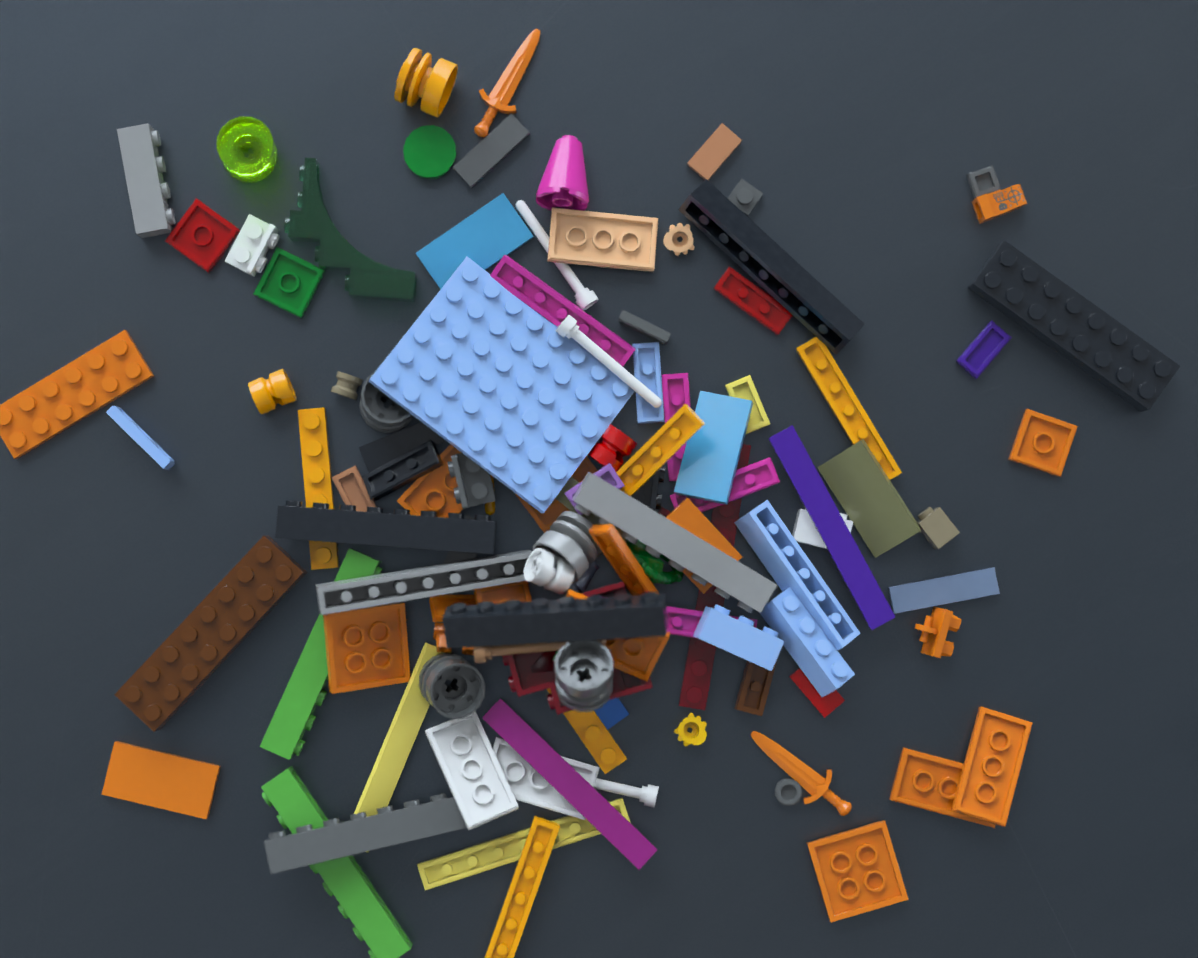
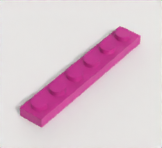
(557, 307)

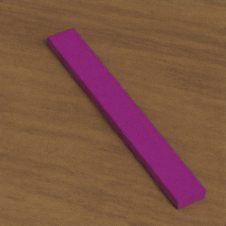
(570, 784)

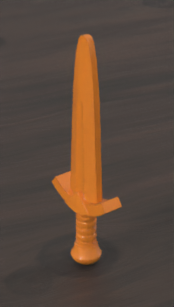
(507, 84)
(807, 777)

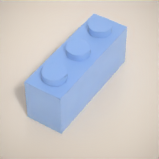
(739, 637)

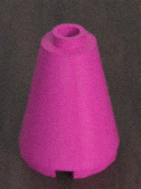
(564, 177)

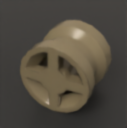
(347, 385)

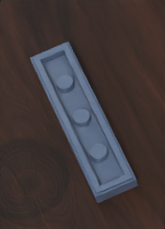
(943, 590)

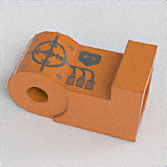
(998, 203)

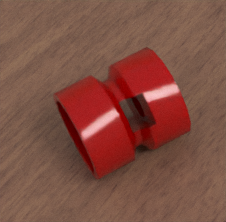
(612, 448)

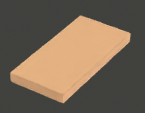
(602, 239)

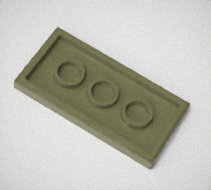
(869, 498)

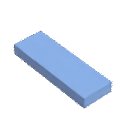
(648, 371)
(141, 437)

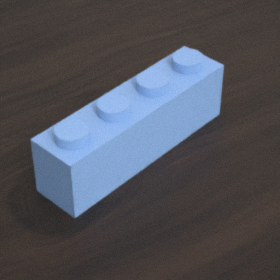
(806, 642)

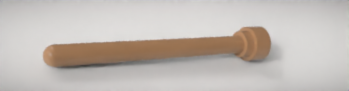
(484, 653)

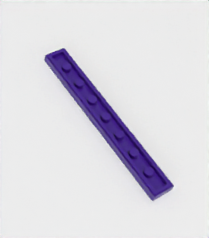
(831, 527)

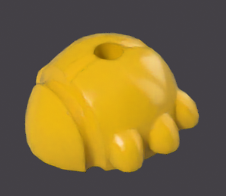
(698, 733)

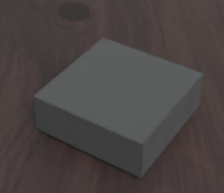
(983, 181)

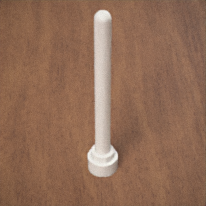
(584, 297)
(571, 329)
(645, 794)

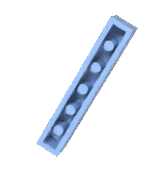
(793, 569)

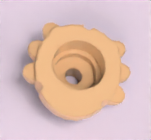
(671, 242)

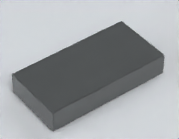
(644, 327)

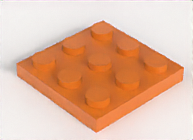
(367, 647)
(857, 871)

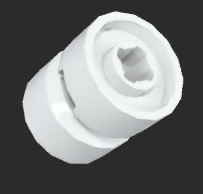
(549, 571)

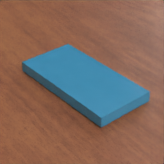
(481, 237)
(714, 449)

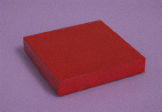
(202, 235)

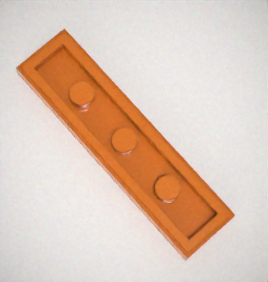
(621, 559)

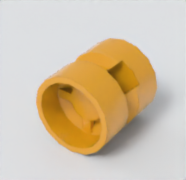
(272, 391)

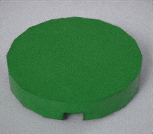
(429, 152)

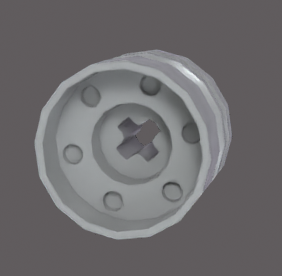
(572, 541)

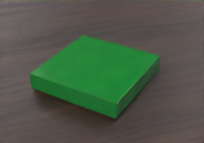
(289, 282)

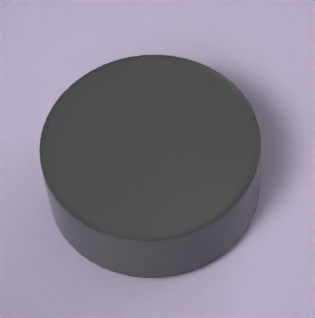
(788, 791)

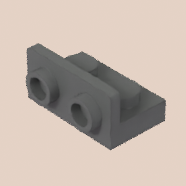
(473, 482)

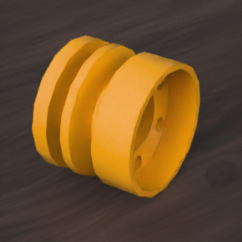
(421, 80)

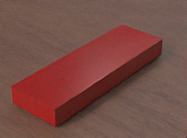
(753, 300)

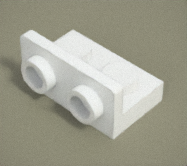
(252, 245)

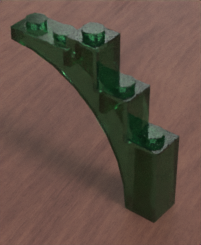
(313, 224)

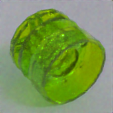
(240, 136)

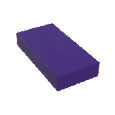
(983, 349)

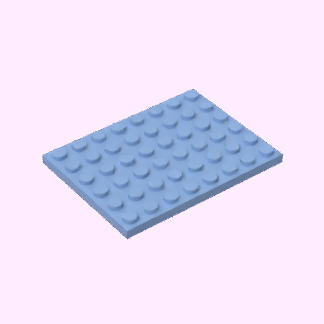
(502, 385)

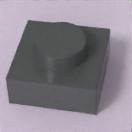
(745, 196)

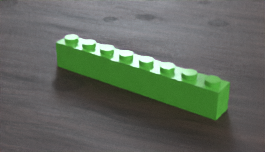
(310, 675)
(341, 875)

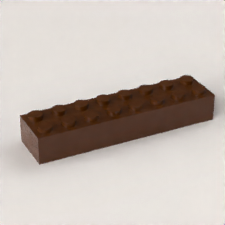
(211, 633)

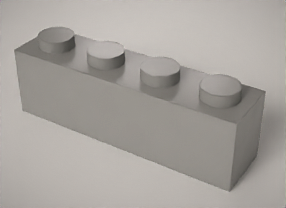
(145, 180)

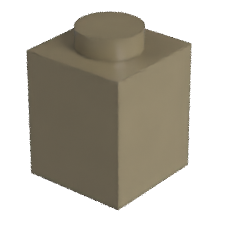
(936, 527)

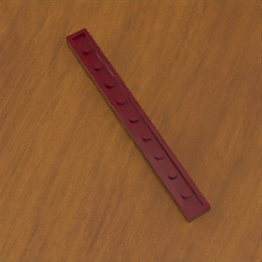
(700, 653)

